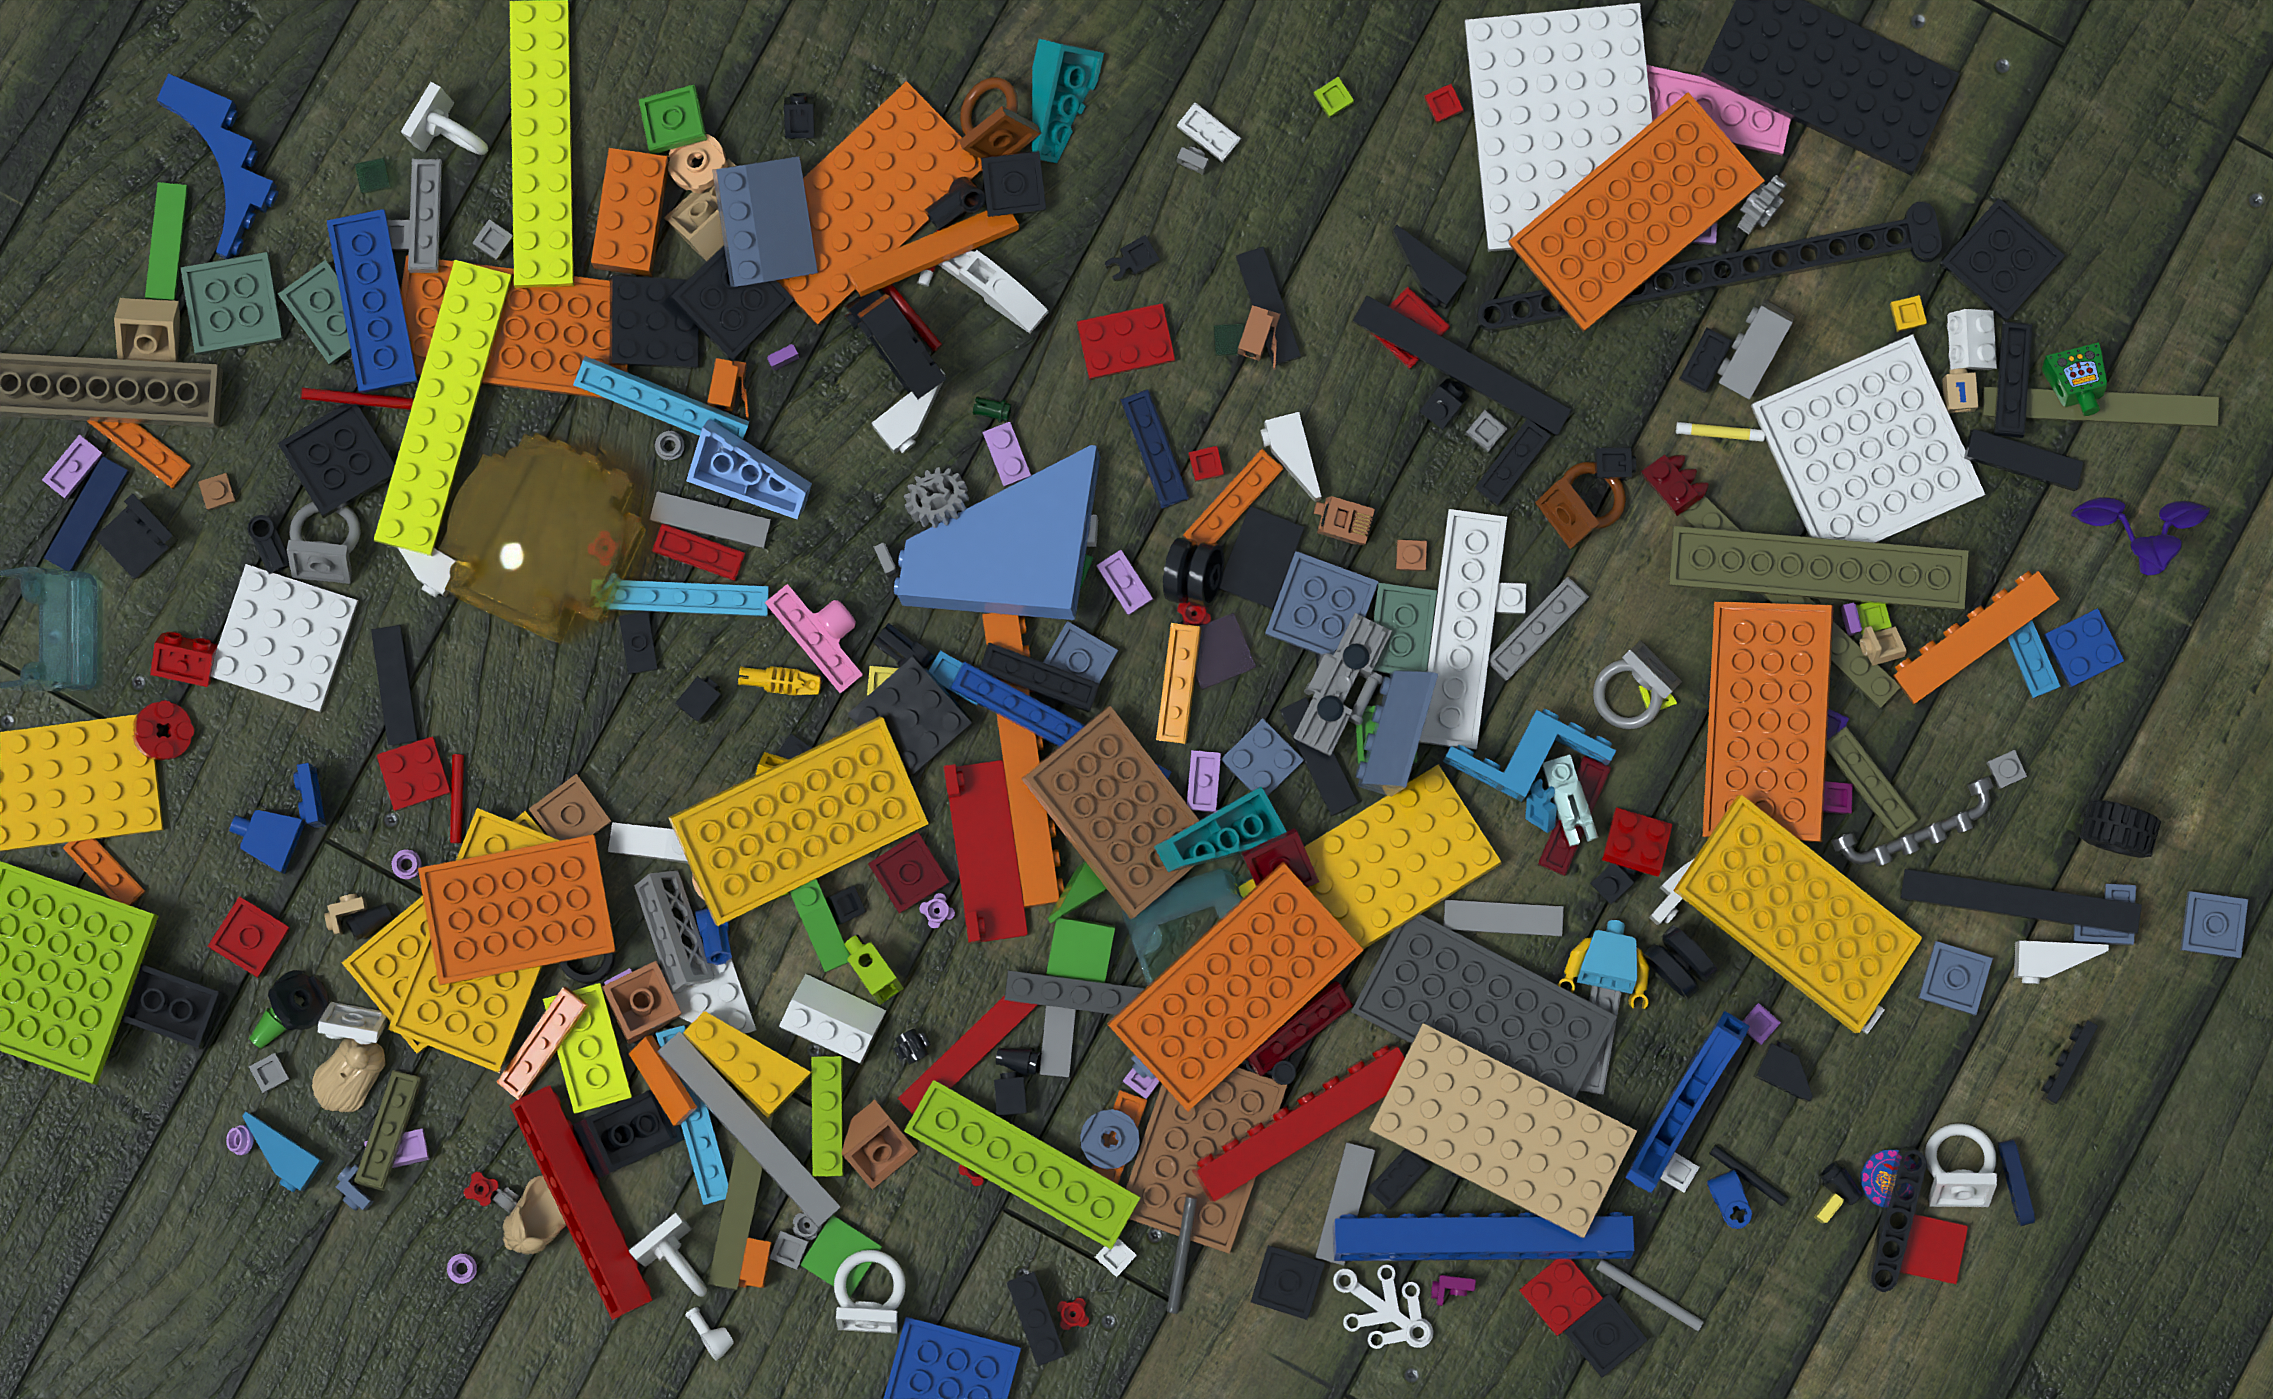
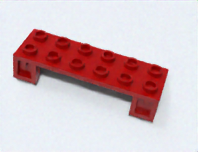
(985, 851)

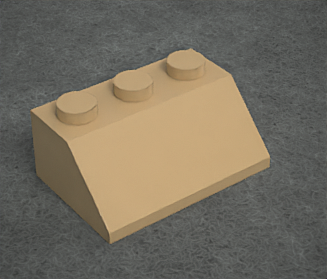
(699, 221)

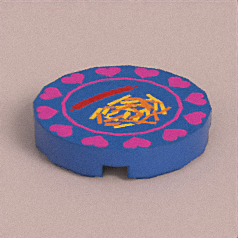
(1877, 1175)

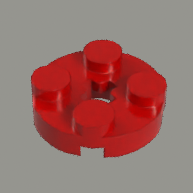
(179, 731)

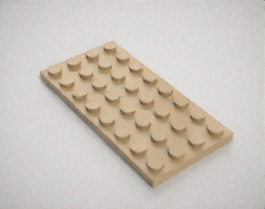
(1503, 1130)

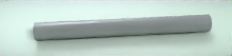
(1649, 1294)

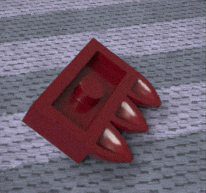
(1674, 485)

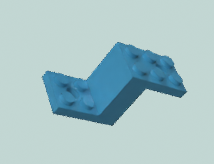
(1530, 754)

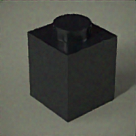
(699, 698)
(1010, 1094)

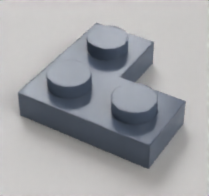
(2116, 892)

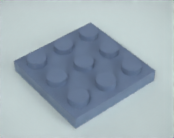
(1318, 604)

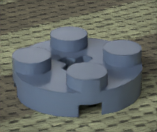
(1093, 1144)

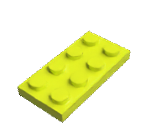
(592, 1055)

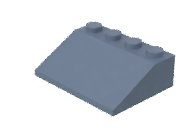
(764, 221)
(1396, 731)

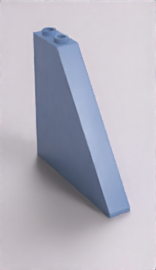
(1010, 551)

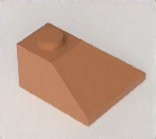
(641, 1002)
(875, 1145)

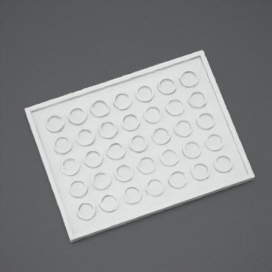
(1551, 104)

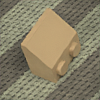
(147, 330)

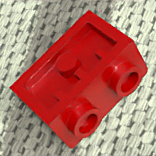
(183, 658)

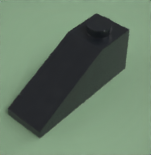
(1433, 274)

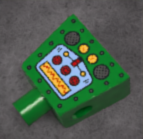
(2077, 377)

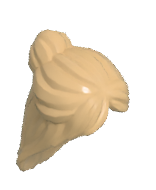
(348, 1076)
(533, 1220)

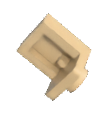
(1882, 645)
(347, 905)

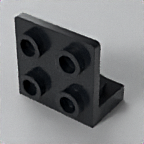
(136, 537)

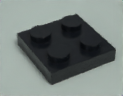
(1013, 183)
(1287, 1282)
(1605, 1335)

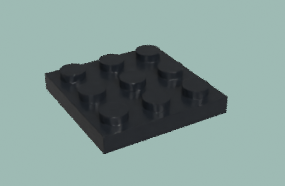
(2002, 259)
(727, 313)
(649, 325)
(338, 458)
(916, 712)

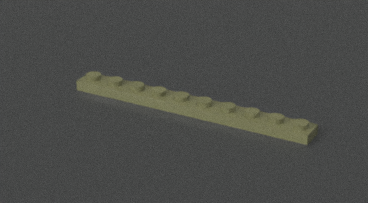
(1844, 652)

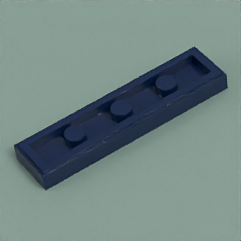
(1154, 449)
(86, 514)

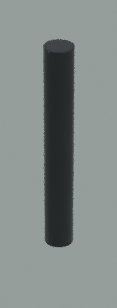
(1748, 1175)

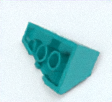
(1059, 87)

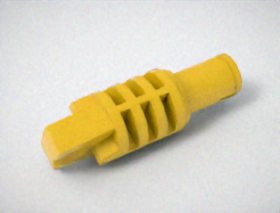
(781, 680)

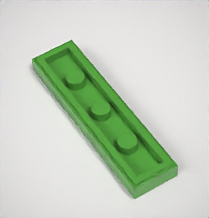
(166, 241)

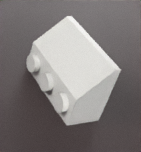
(832, 1019)

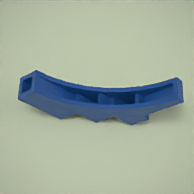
(243, 189)
(1686, 1101)

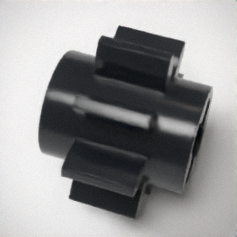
(912, 1046)

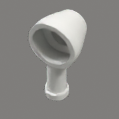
(716, 1340)

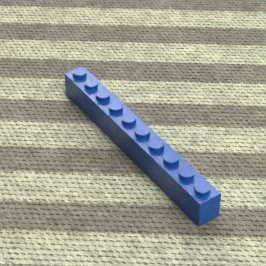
(1478, 1238)

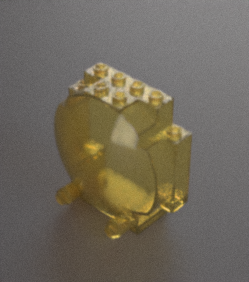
(541, 536)

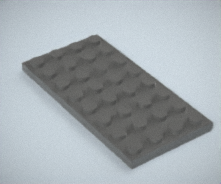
(1484, 1003)

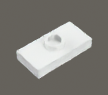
(1208, 132)

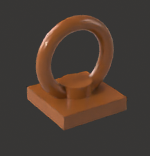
(1003, 130)
(1570, 513)

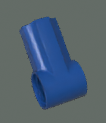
(715, 938)

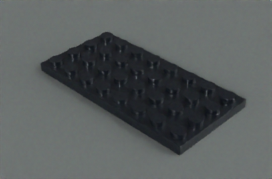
(1832, 77)

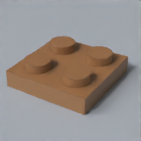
(570, 811)

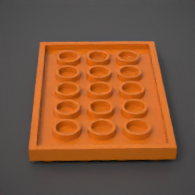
(516, 910)

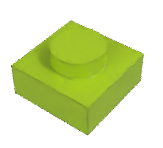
(1333, 97)
(1873, 615)

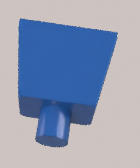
(269, 837)

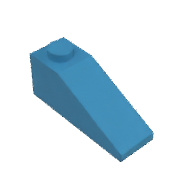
(285, 1156)

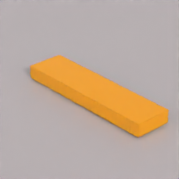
(1178, 683)

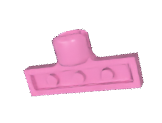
(818, 634)

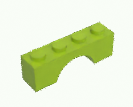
(827, 1116)

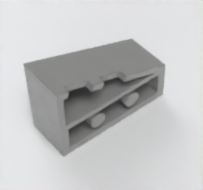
(1755, 348)

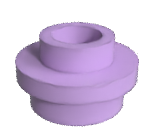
(397, 864)
(240, 1140)
(452, 1268)

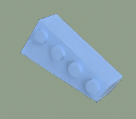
(745, 473)

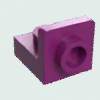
(1838, 798)
(1457, 1286)

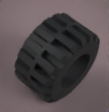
(2120, 828)

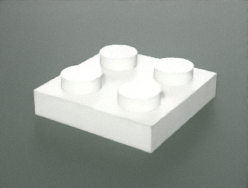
(352, 1022)

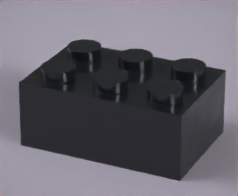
(172, 1006)

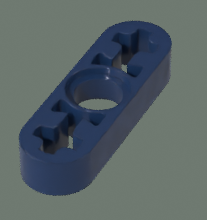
(2016, 1182)

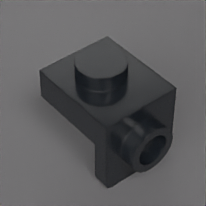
(1444, 403)
(1615, 881)

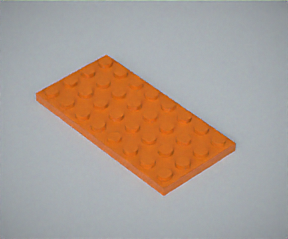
(875, 194)
(1636, 211)
(538, 335)
(1769, 713)
(1235, 986)

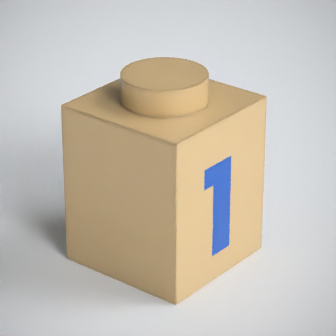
(1960, 391)

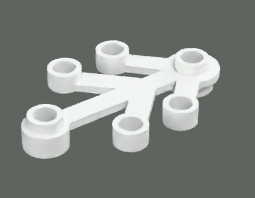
(1387, 1310)

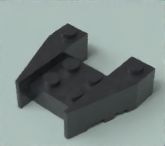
(895, 342)

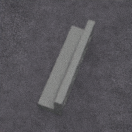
(667, 930)

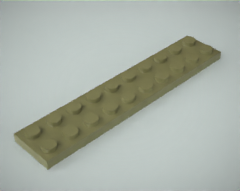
(1818, 568)

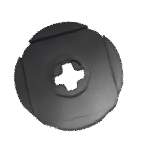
(285, 1007)

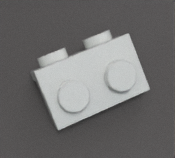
(1972, 339)

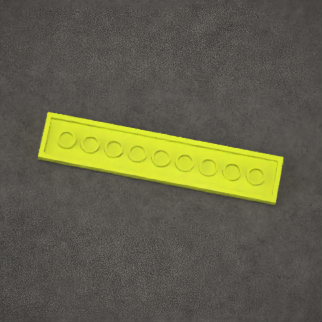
(541, 143)
(443, 408)

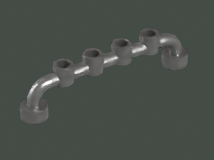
(1909, 843)

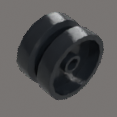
(1193, 572)
(1684, 959)

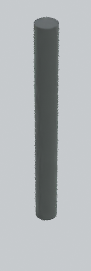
(1182, 1254)

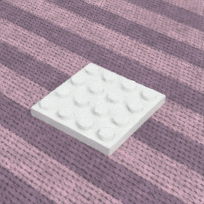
(283, 638)

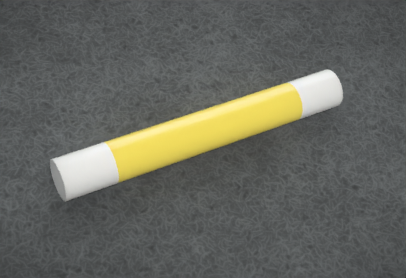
(1720, 431)

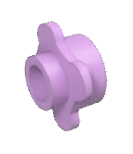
(937, 902)

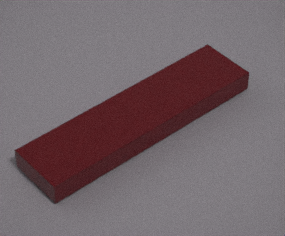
(1557, 852)
(1301, 1027)

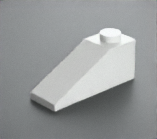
(904, 420)
(1290, 447)
(430, 571)
(646, 842)
(2044, 959)

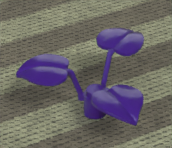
(2152, 551)

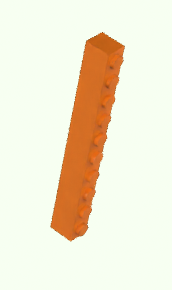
(1020, 756)

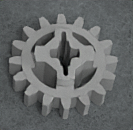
(1762, 205)
(936, 497)

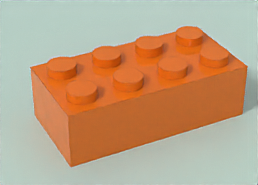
(630, 212)

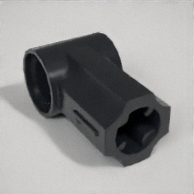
(956, 202)
(270, 546)
(900, 647)

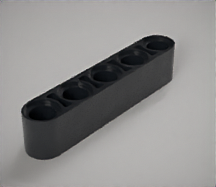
(1899, 1233)

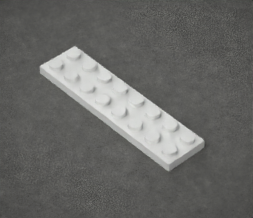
(1463, 627)

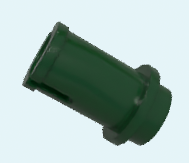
(992, 409)

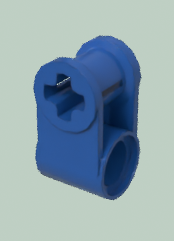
(1729, 1193)

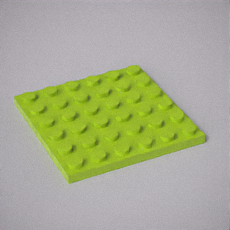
(65, 971)

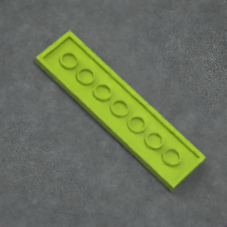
(1022, 1164)

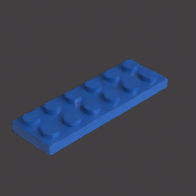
(372, 301)

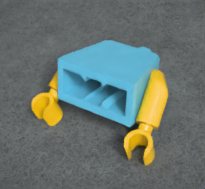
(1609, 962)

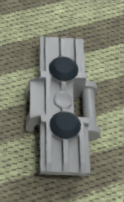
(1333, 680)

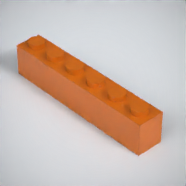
(1976, 637)

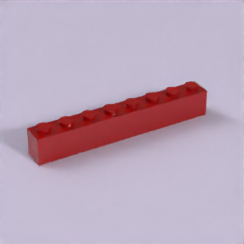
(1299, 1125)
(581, 1202)

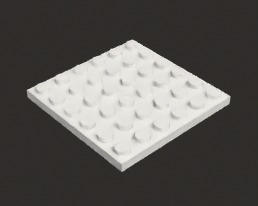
(1868, 447)

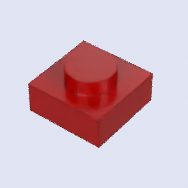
(1443, 103)
(1206, 463)

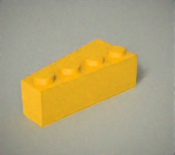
(750, 1066)

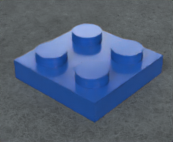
(2083, 648)
(311, 807)

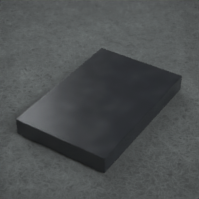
(1261, 557)

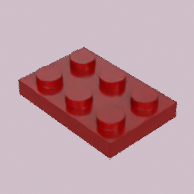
(1125, 341)

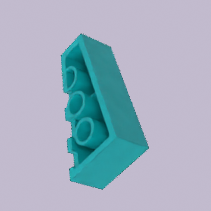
(1223, 833)

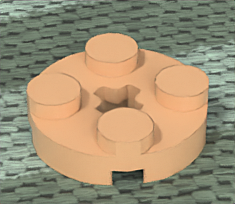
(701, 177)

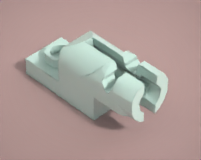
(1569, 799)

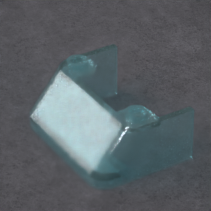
(65, 630)
(1209, 889)

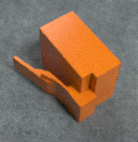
(725, 385)
(755, 1263)

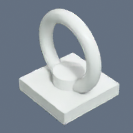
(432, 119)
(1961, 1187)
(664, 1244)
(868, 1315)

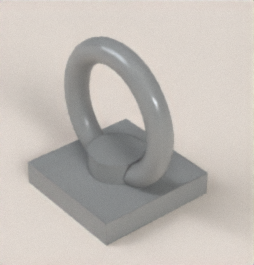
(318, 558)
(1649, 673)

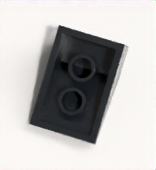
(626, 1133)

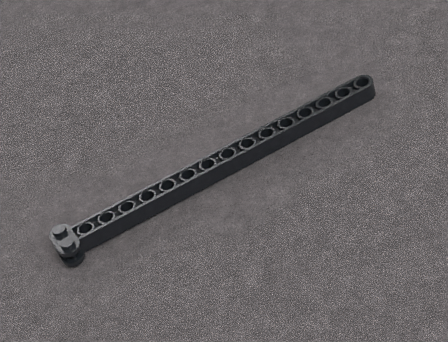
(1918, 233)

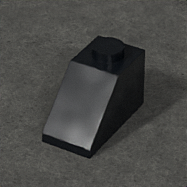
(1784, 1071)

